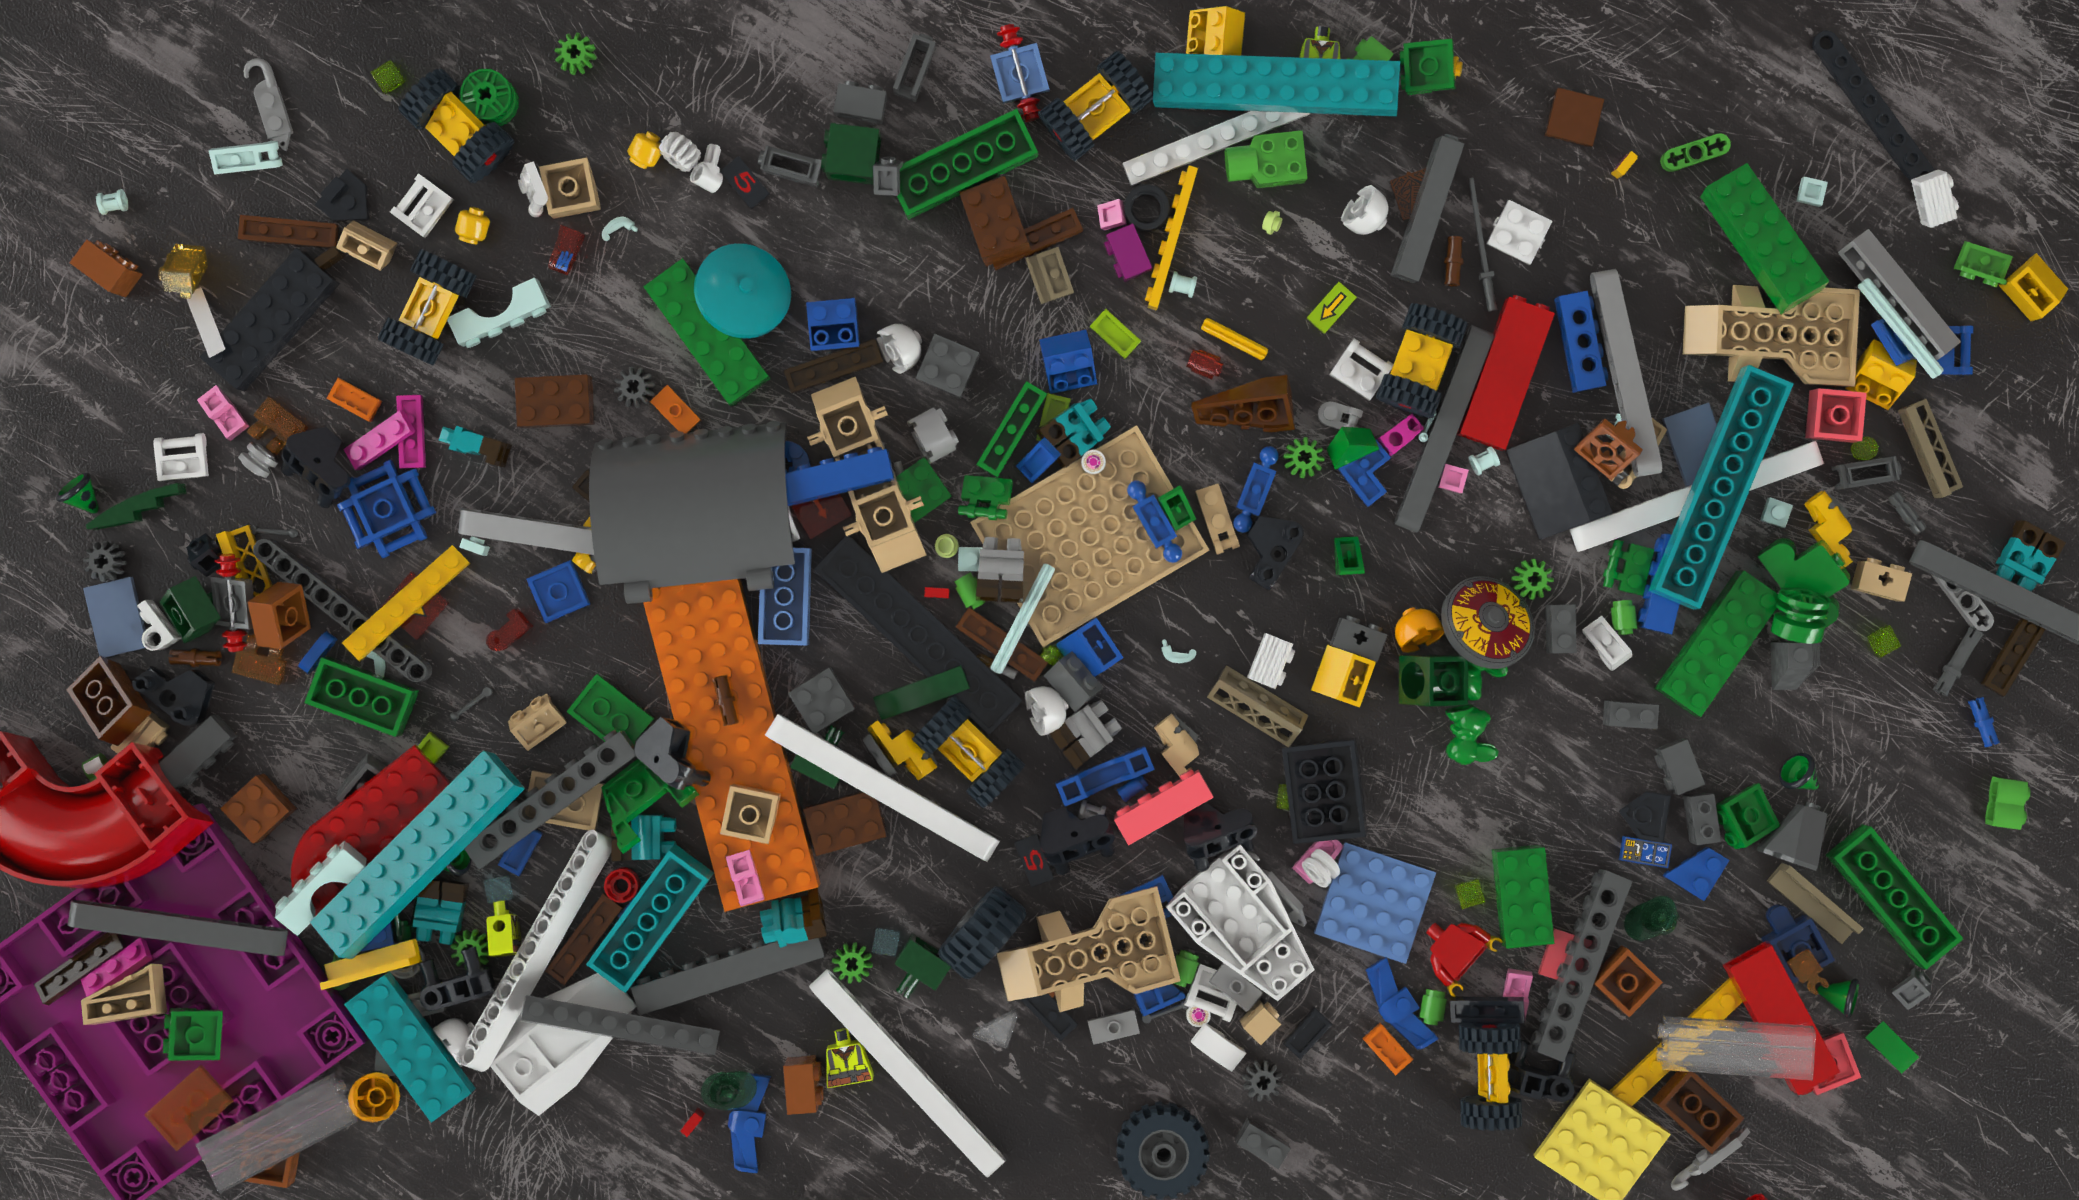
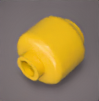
(645, 150)
(472, 225)

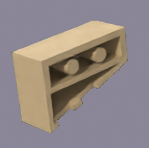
(130, 998)

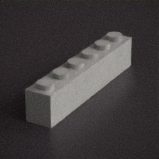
(1871, 260)

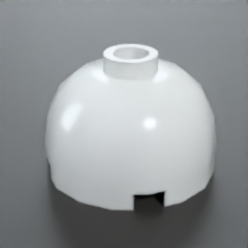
(1367, 212)
(900, 345)
(1047, 709)
(454, 1036)

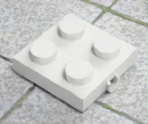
(1519, 232)

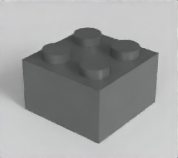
(947, 366)
(822, 700)

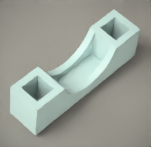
(526, 301)
(341, 865)

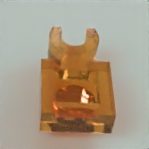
(1807, 969)

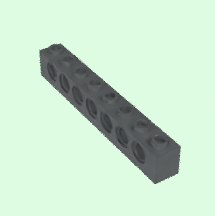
(619, 742)
(1592, 956)

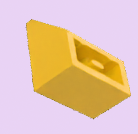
(1215, 31)
(2034, 288)
(1881, 377)
(1343, 676)

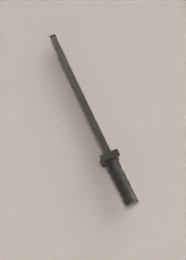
(1486, 276)

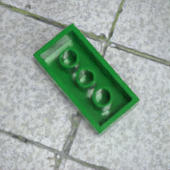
(361, 696)
(1523, 896)

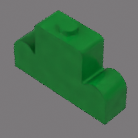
(1812, 569)

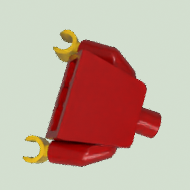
(1457, 951)

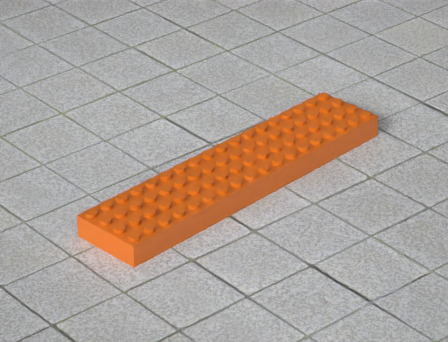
(710, 634)

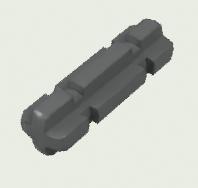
(1907, 512)

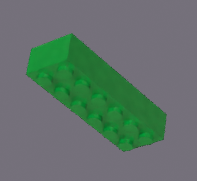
(964, 163)
(1764, 238)
(721, 356)
(1718, 643)
(1894, 896)

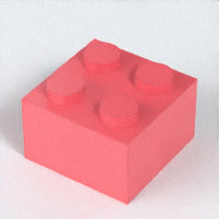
(1835, 415)

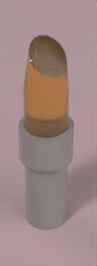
(1008, 671)

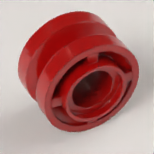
(612, 890)

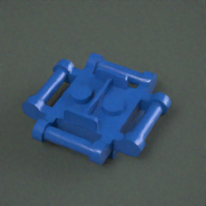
(386, 509)

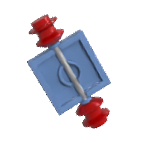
(1019, 72)

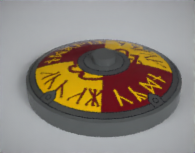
(1487, 622)

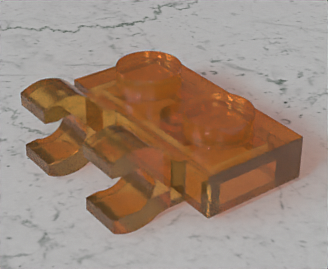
(279, 420)
(260, 666)

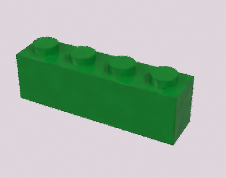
(1011, 429)

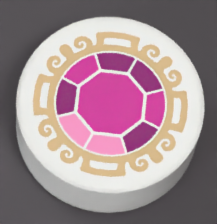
(1093, 462)
(1197, 1016)

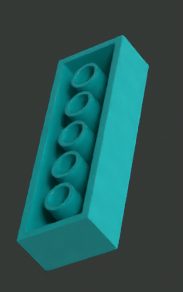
(650, 918)
(410, 1046)

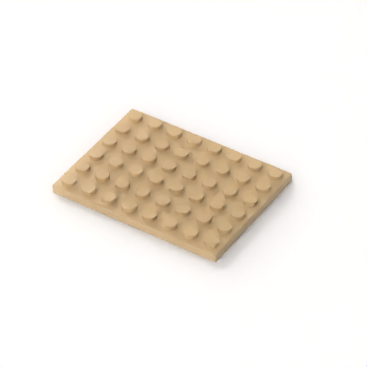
(1089, 536)

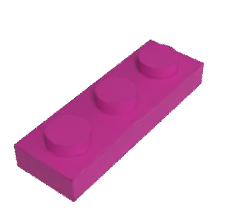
(379, 440)
(413, 447)
(117, 967)

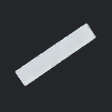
(205, 323)

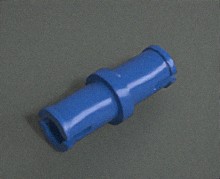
(1984, 722)

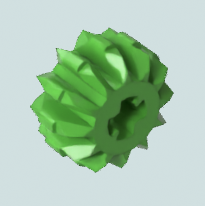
(570, 46)
(1302, 466)
(1528, 571)
(467, 940)
(861, 962)

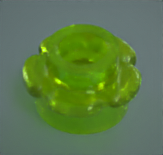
(1051, 654)

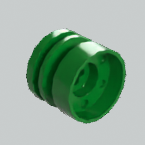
(501, 105)
(1800, 615)

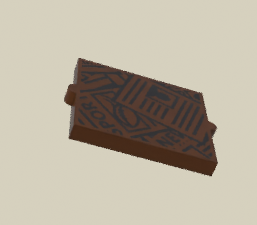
(1406, 191)

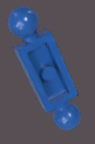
(1256, 489)
(1154, 521)

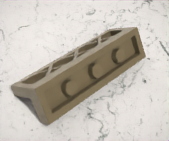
(1925, 450)
(1260, 703)
(1813, 903)

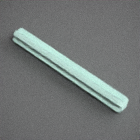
(1900, 328)
(1022, 618)

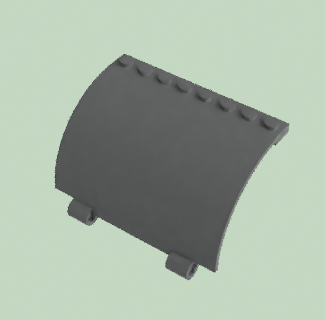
(690, 508)

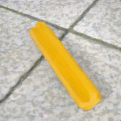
(1234, 339)

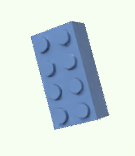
(786, 608)

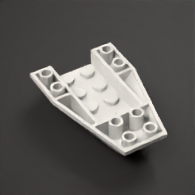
(1243, 923)
(548, 1061)

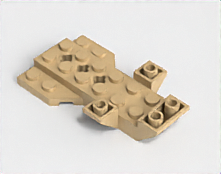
(1753, 332)
(1068, 959)

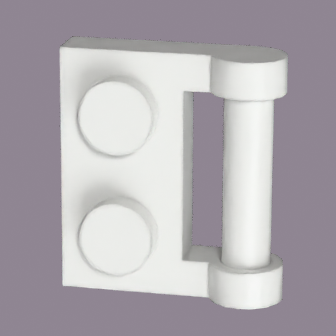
(532, 185)
(428, 209)
(1357, 376)
(181, 465)
(1202, 983)

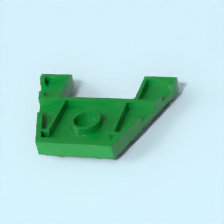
(634, 792)

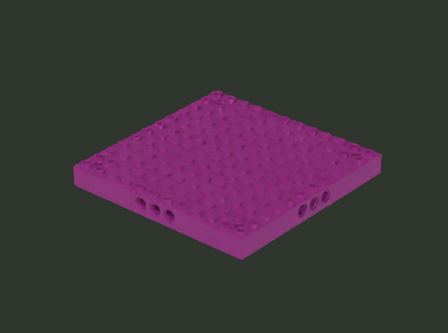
(114, 1072)

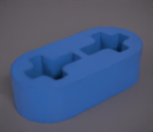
(318, 650)

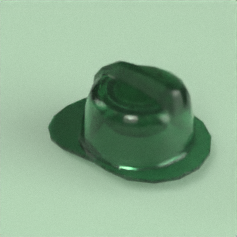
(1651, 919)
(728, 1090)

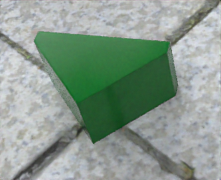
(1351, 445)
(1176, 508)
(1348, 556)

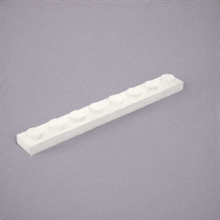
(1205, 143)

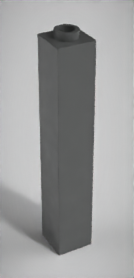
(1427, 208)

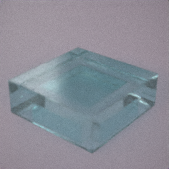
(498, 889)
(885, 942)

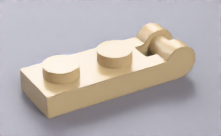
(1217, 517)

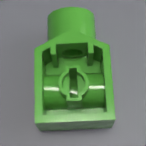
(1268, 160)

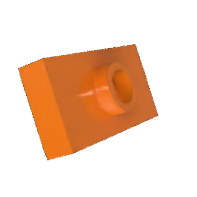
(354, 399)
(675, 410)
(1387, 1049)

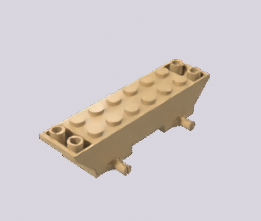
(879, 509)

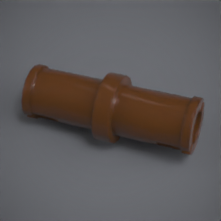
(1453, 261)
(195, 657)
(725, 700)

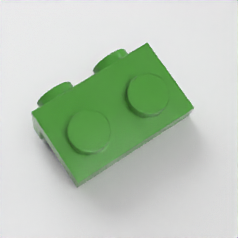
(1983, 262)

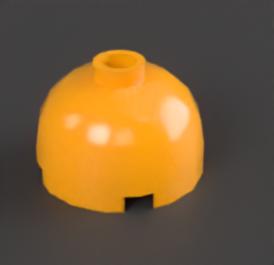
(1416, 628)
(374, 1097)

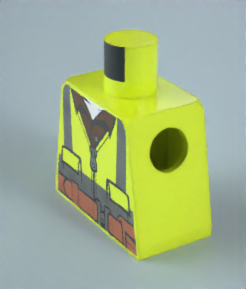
(507, 941)
(847, 1061)

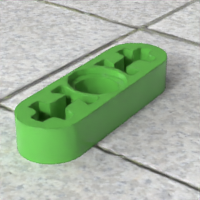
(1714, 153)

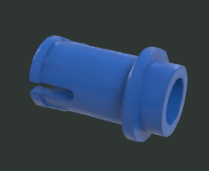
(1132, 788)

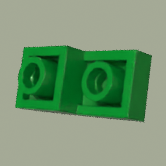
(1892, 1047)

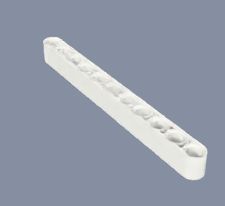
(1671, 504)
(881, 787)
(536, 950)
(907, 1073)

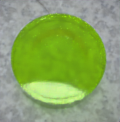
(1865, 449)

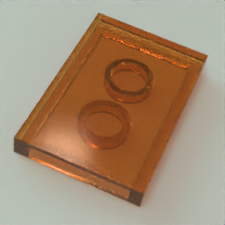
(189, 1107)

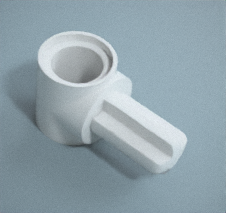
(707, 173)

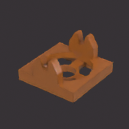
(1601, 460)

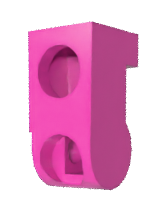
(1400, 434)

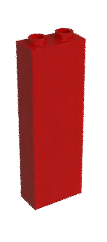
(1506, 372)
(1773, 999)

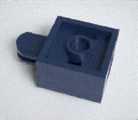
(1793, 936)

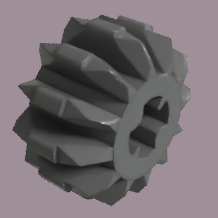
(642, 387)
(101, 552)
(1271, 1082)

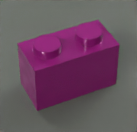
(1127, 252)

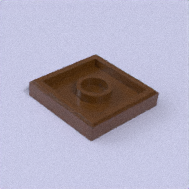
(1574, 117)

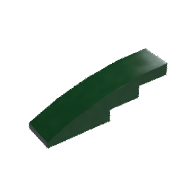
(130, 509)
(921, 692)

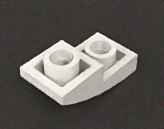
(1218, 1047)

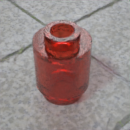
(1204, 363)

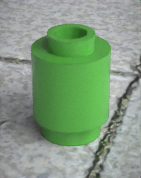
(966, 589)
(1624, 617)
(1187, 966)
(1433, 1007)

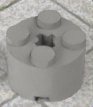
(932, 434)

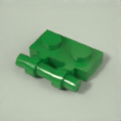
(985, 490)
(1634, 570)

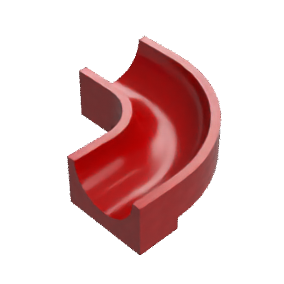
(93, 831)

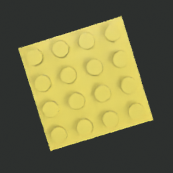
(1601, 1143)

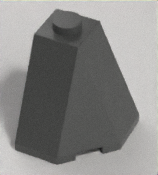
(1793, 663)
(1798, 836)

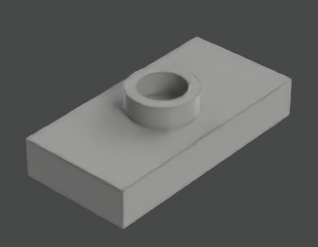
(1235, 987)
(1113, 1026)

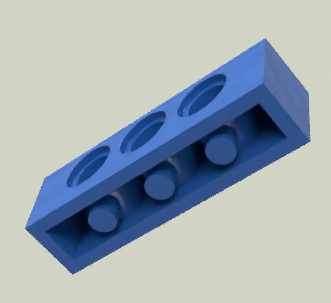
(1570, 331)

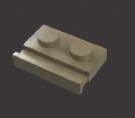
(1049, 275)

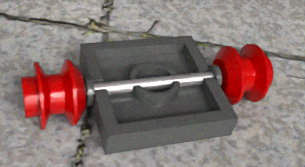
(231, 601)

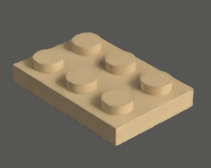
(580, 814)

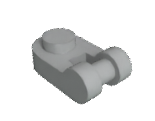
(1331, 414)

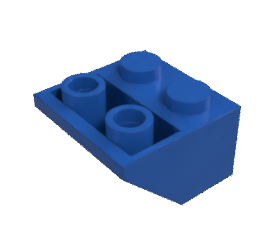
(833, 324)
(1068, 361)
(1092, 647)

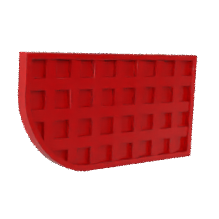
(369, 817)

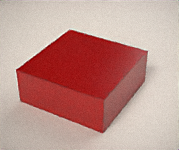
(937, 592)
(692, 1122)

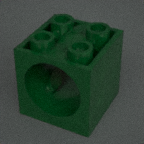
(851, 153)
(1433, 680)

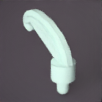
(616, 224)
(1423, 436)
(1176, 657)
(379, 663)

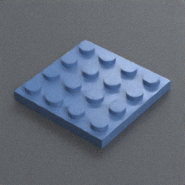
(1375, 903)

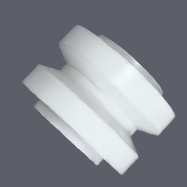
(1321, 868)

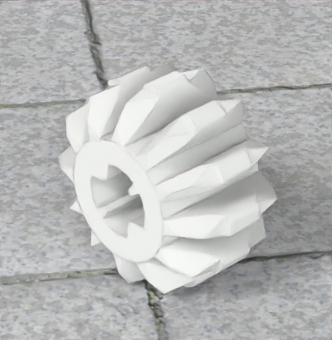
(679, 151)

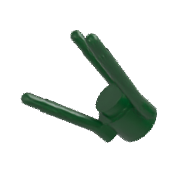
(402, 928)

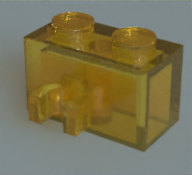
(183, 269)

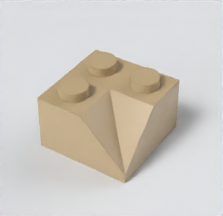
(570, 188)
(750, 813)

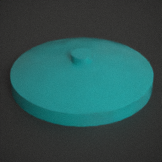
(742, 291)

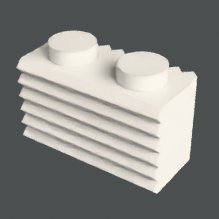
(1935, 198)
(1270, 661)

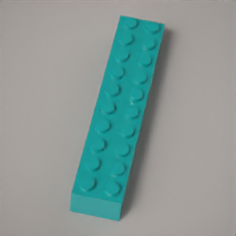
(1276, 84)
(1721, 487)
(417, 855)

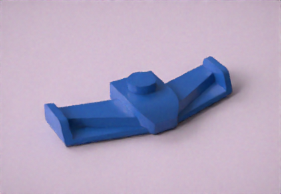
(1398, 1006)
(747, 1124)

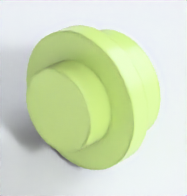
(1272, 222)
(946, 545)

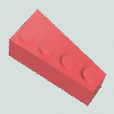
(1163, 806)

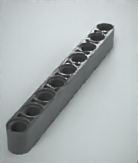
(1444, 428)
(1996, 590)
(335, 600)
(177, 927)

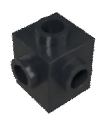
(203, 553)

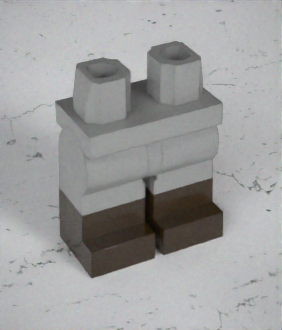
(1003, 564)
(1091, 729)

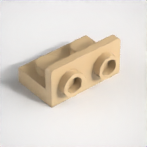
(536, 722)

